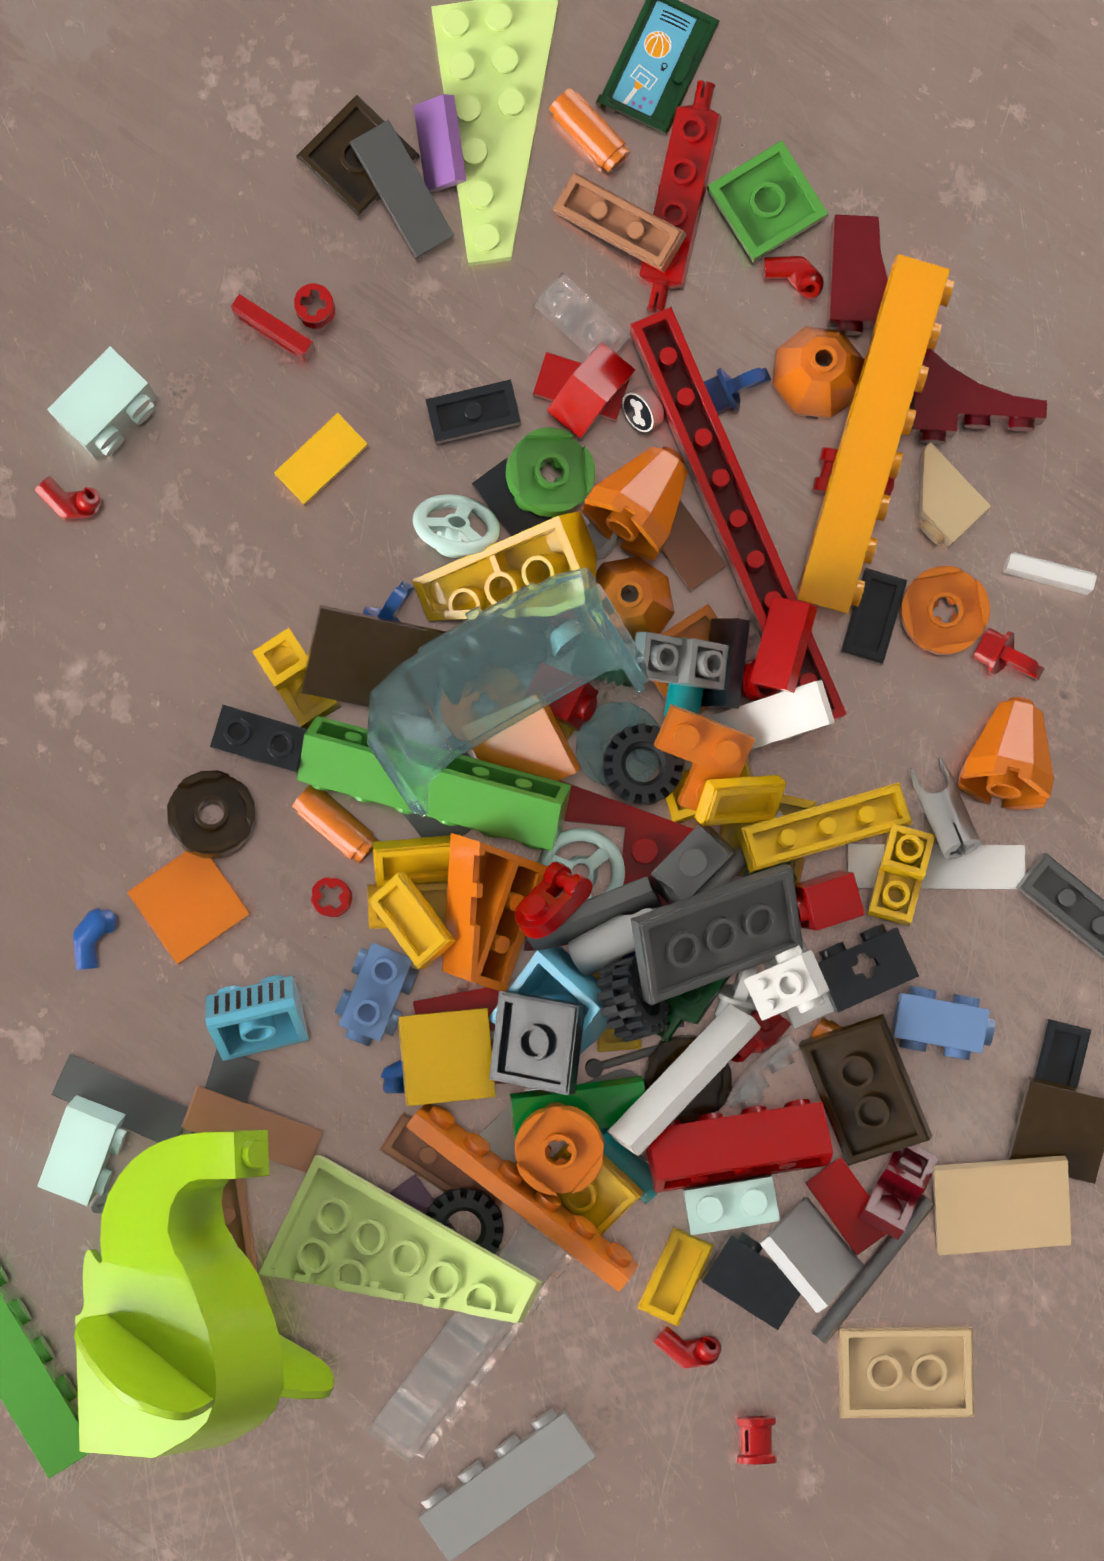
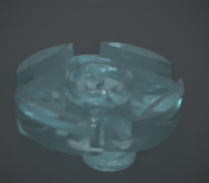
(595, 737)

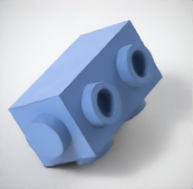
(369, 1008)
(954, 1025)

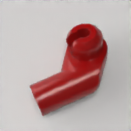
(69, 504)
(690, 1352)

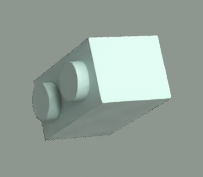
(82, 1151)
(731, 1205)

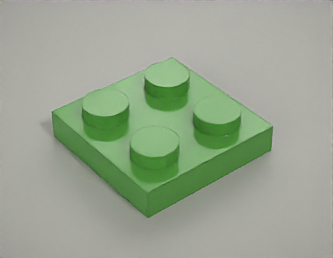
(767, 201)

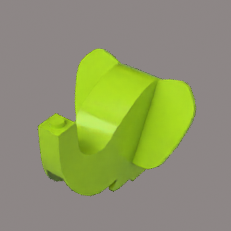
(174, 1315)

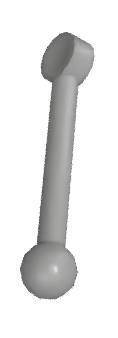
(595, 1067)

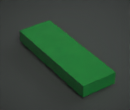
(601, 1100)

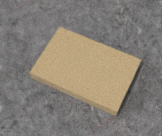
(1002, 1205)
(906, 1372)

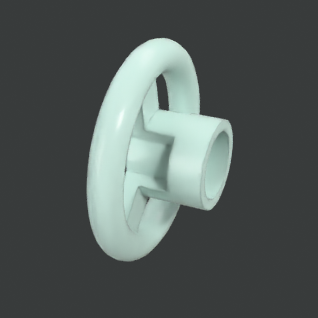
(454, 533)
(606, 851)

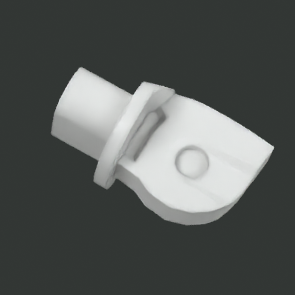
(737, 994)

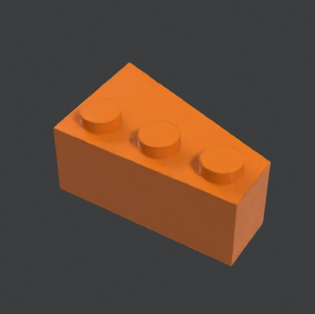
(481, 909)

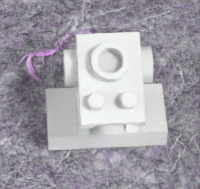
(791, 985)

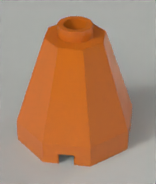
(809, 387)
(639, 501)
(653, 601)
(1010, 758)

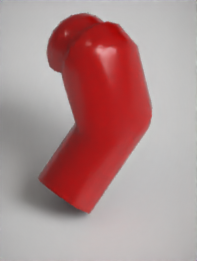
(798, 271)

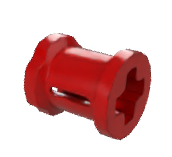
(306, 296)
(318, 896)
(756, 1440)

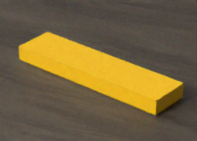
(823, 827)

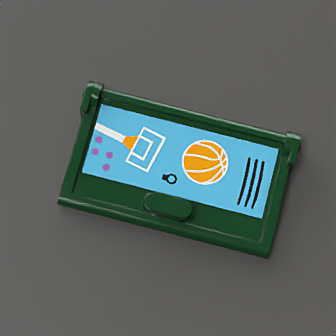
(661, 46)

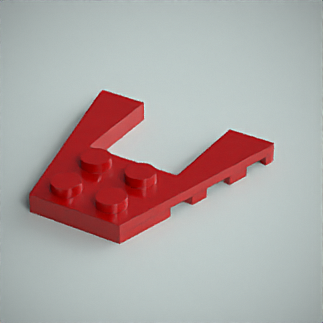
(646, 835)

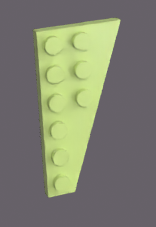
(496, 69)
(377, 1246)

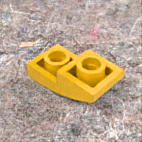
(900, 874)

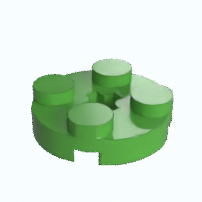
(536, 493)

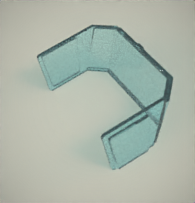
(494, 675)

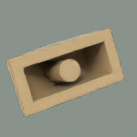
(946, 499)

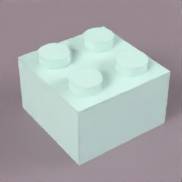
(104, 404)

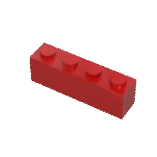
(740, 1146)

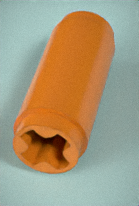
(589, 130)
(335, 823)

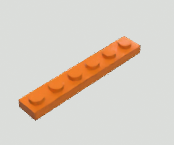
(503, 1180)

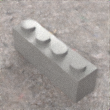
(506, 1484)

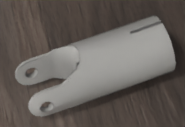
(948, 816)
(604, 943)

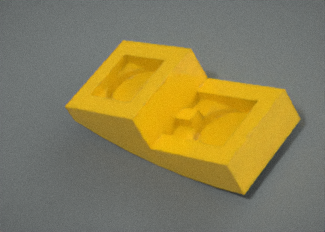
(285, 665)

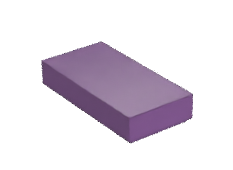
(440, 143)

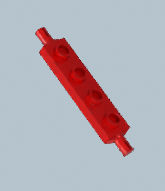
(684, 187)

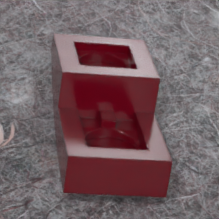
(898, 1190)

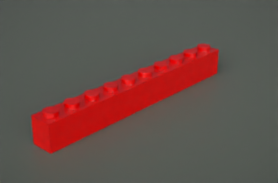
(720, 481)

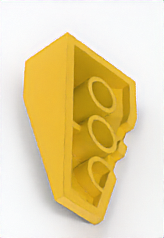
(507, 567)

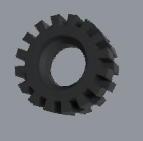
(618, 777)
(624, 1002)
(477, 1203)

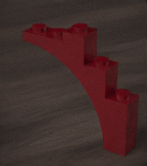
(948, 395)

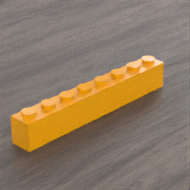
(873, 432)

